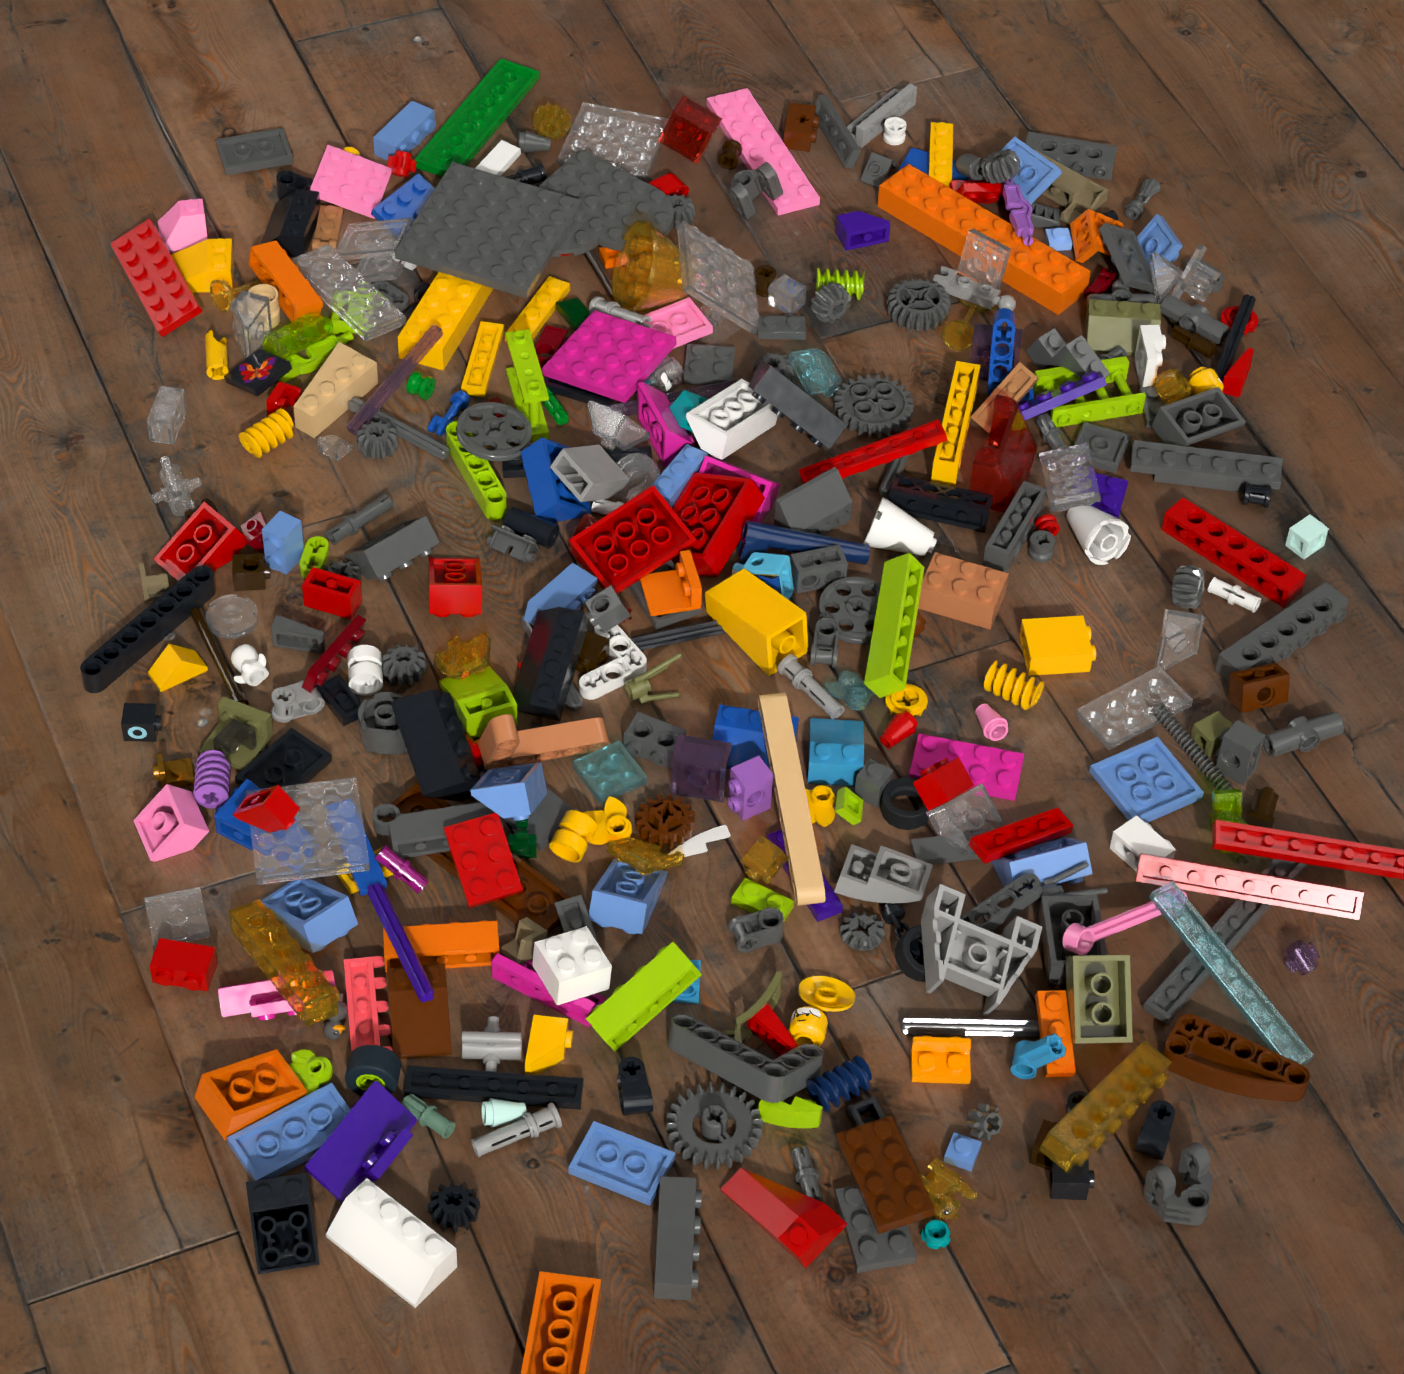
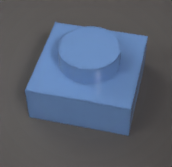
(962, 1151)

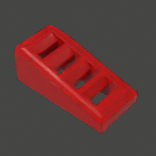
(1237, 374)
(771, 1030)

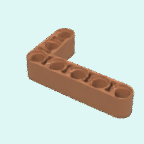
(505, 746)

